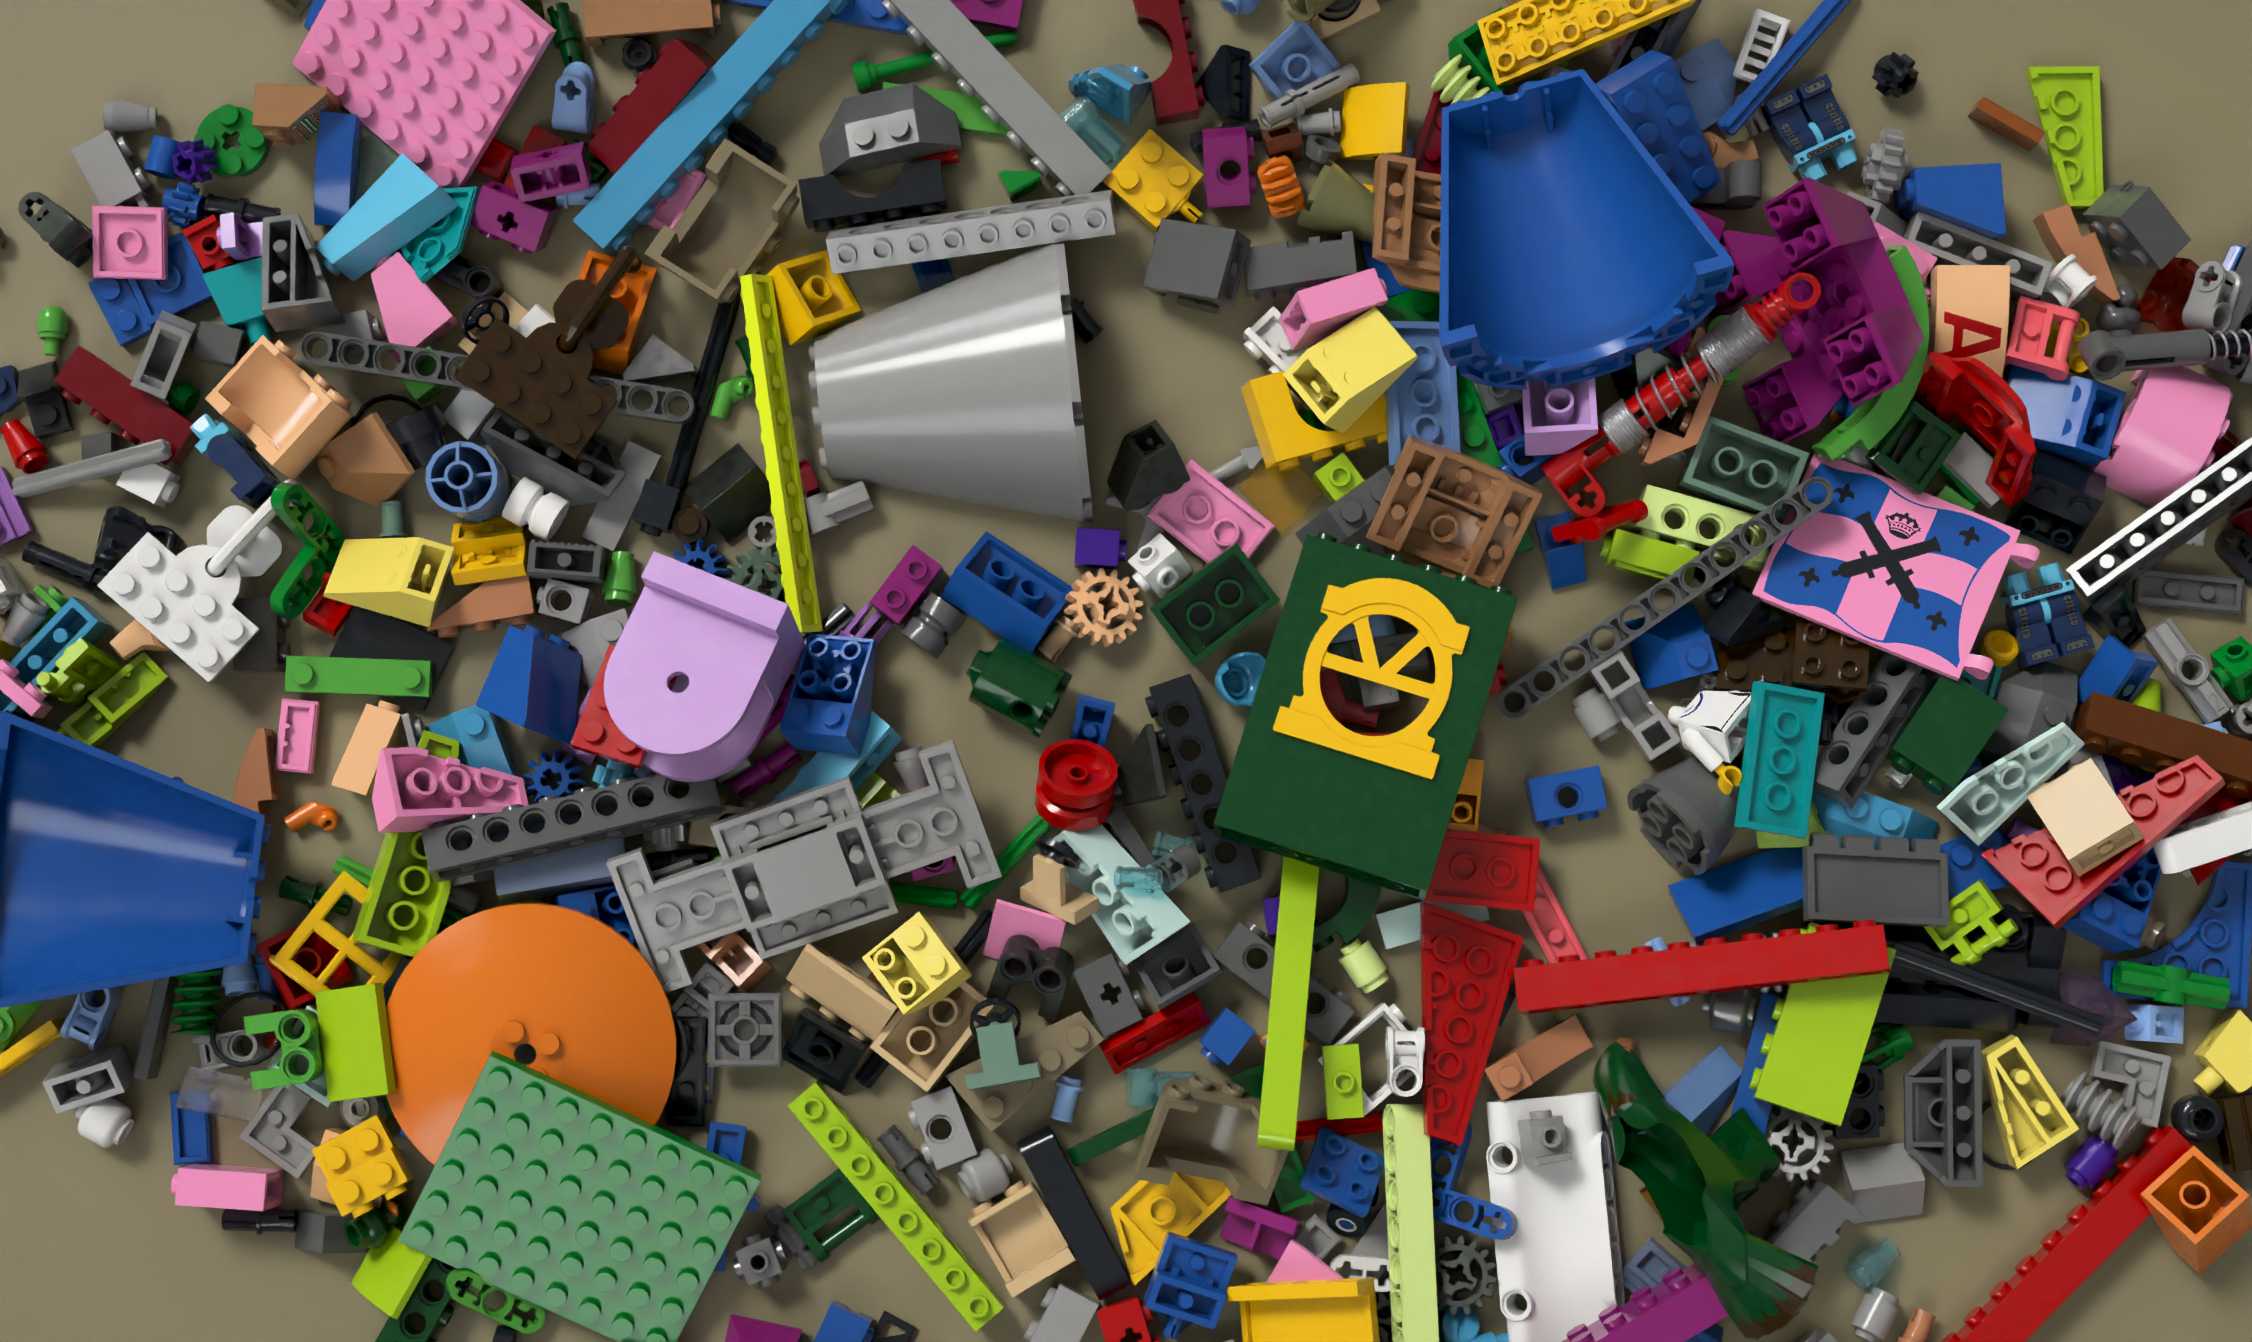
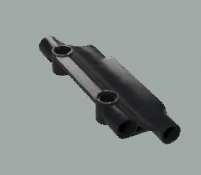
(2027, 960)

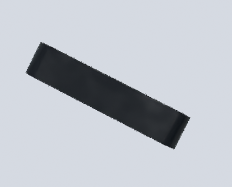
(1074, 1212)

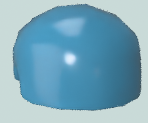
(1239, 678)

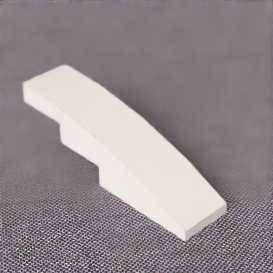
(469, 408)

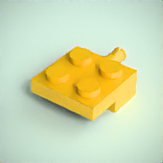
(1155, 182)

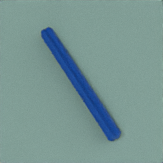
(1780, 65)

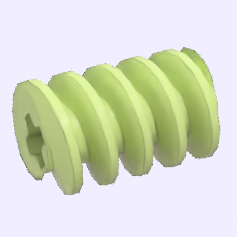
(1456, 84)

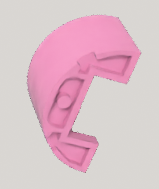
(2165, 433)

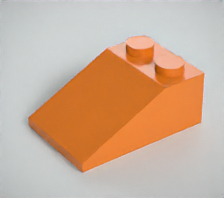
(634, 295)

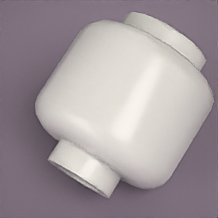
(104, 1122)

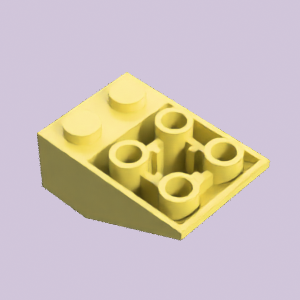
(1351, 369)
(392, 576)

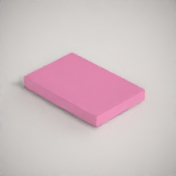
(1209, 516)

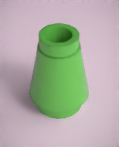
(620, 580)

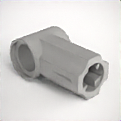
(827, 510)

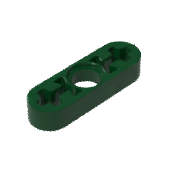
(1110, 1138)

